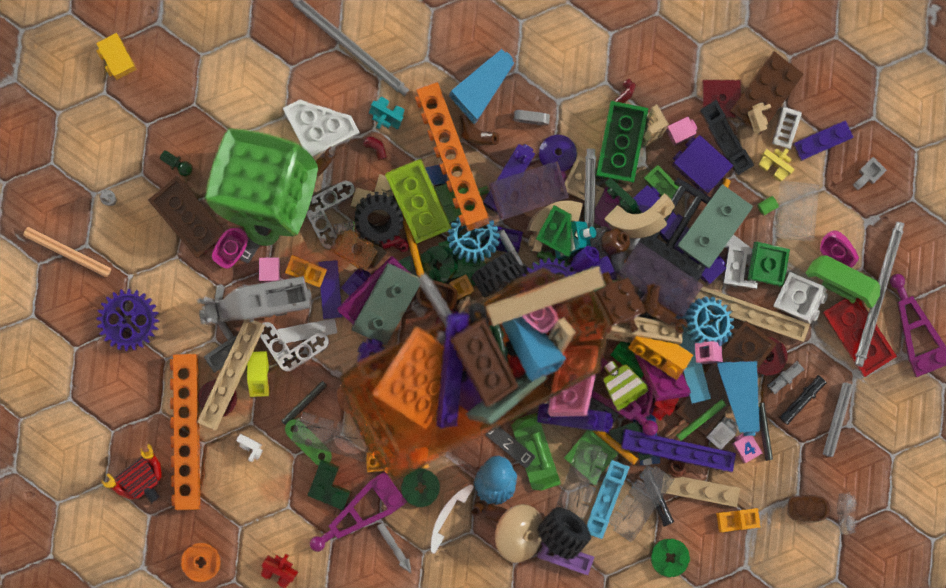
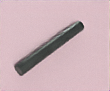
(304, 403)
(765, 432)

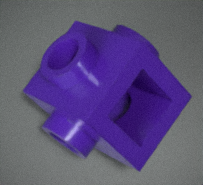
(369, 346)

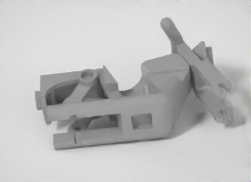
(254, 302)

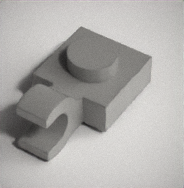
(870, 172)

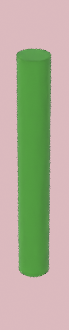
(700, 420)

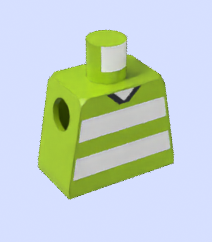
(623, 385)

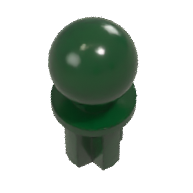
(184, 168)

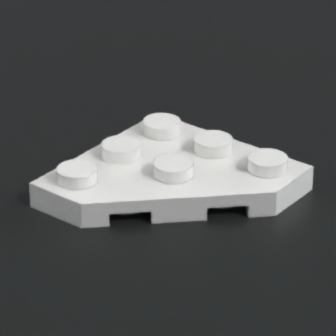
(319, 126)

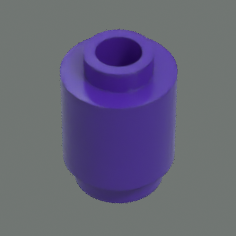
(585, 259)

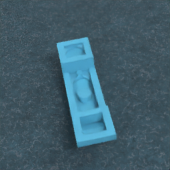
(606, 498)

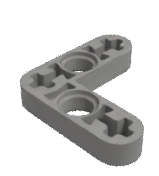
(320, 214)

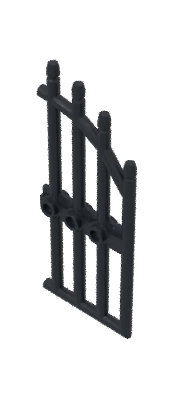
(666, 251)

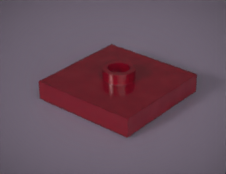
(724, 91)

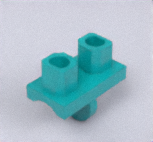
(385, 116)

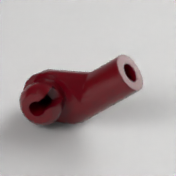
(377, 145)
(398, 242)

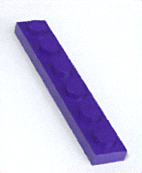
(451, 374)
(678, 451)

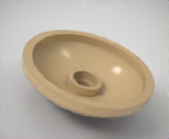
(518, 533)

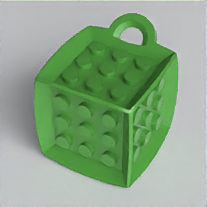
(262, 183)

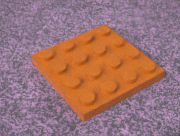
(414, 379)

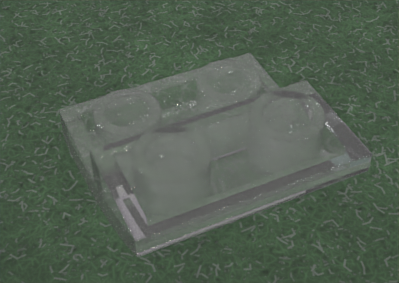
(845, 505)

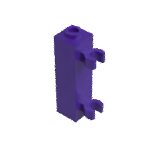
(517, 164)
(594, 421)

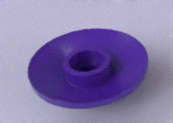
(554, 142)

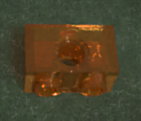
(343, 245)

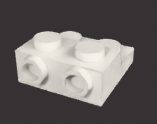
(801, 298)

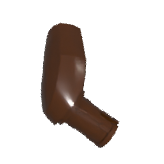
(475, 135)

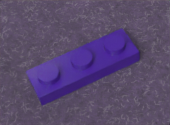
(823, 140)

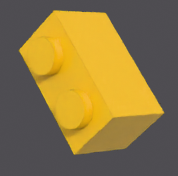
(116, 56)

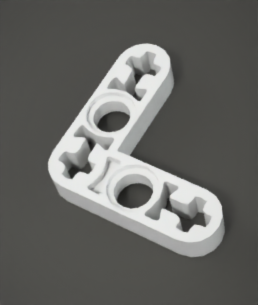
(287, 353)

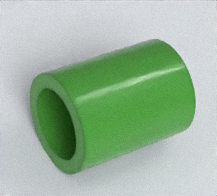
(767, 205)

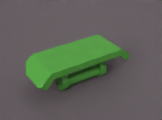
(845, 280)
(542, 470)

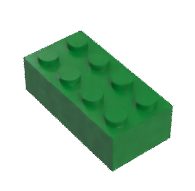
(621, 143)

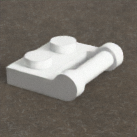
(736, 266)

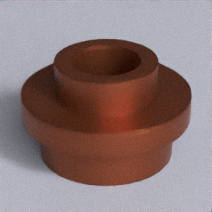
(680, 465)

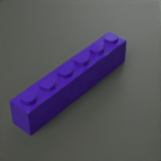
(646, 199)

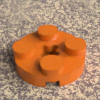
(194, 553)

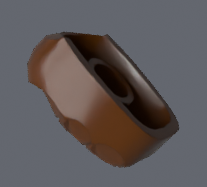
(447, 293)
(808, 508)

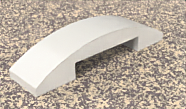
(437, 538)

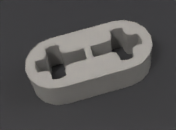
(531, 117)

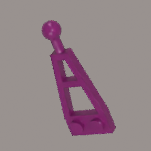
(927, 361)
(649, 427)
(388, 494)

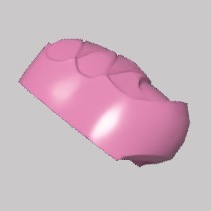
(542, 319)

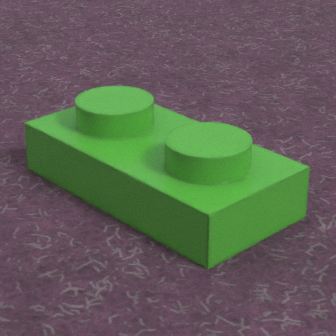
(661, 182)

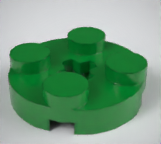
(659, 556)

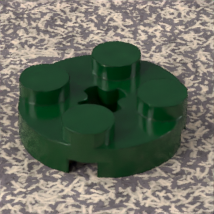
(444, 256)
(429, 494)

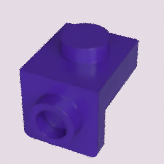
(355, 281)

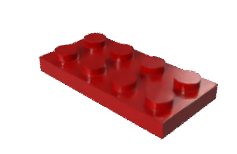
(848, 324)

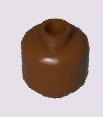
(615, 241)

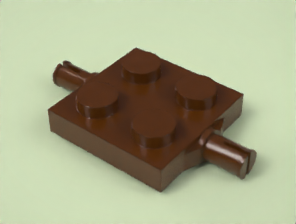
(620, 301)

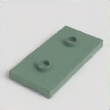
(715, 226)
(386, 304)
(492, 413)

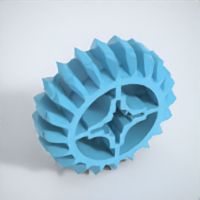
(478, 252)
(722, 316)

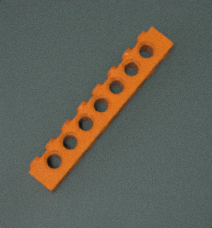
(432, 95)
(191, 363)

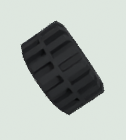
(383, 232)
(497, 274)
(564, 533)

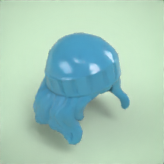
(495, 480)

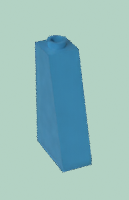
(479, 88)
(533, 348)
(742, 392)

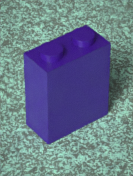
(701, 164)

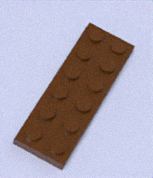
(745, 346)

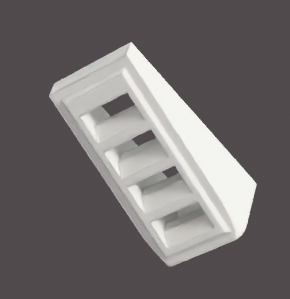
(795, 122)

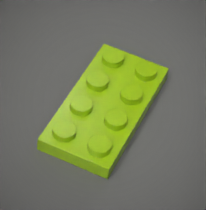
(418, 200)

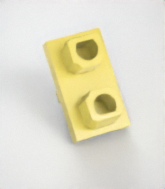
(783, 168)

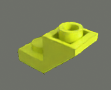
(257, 374)

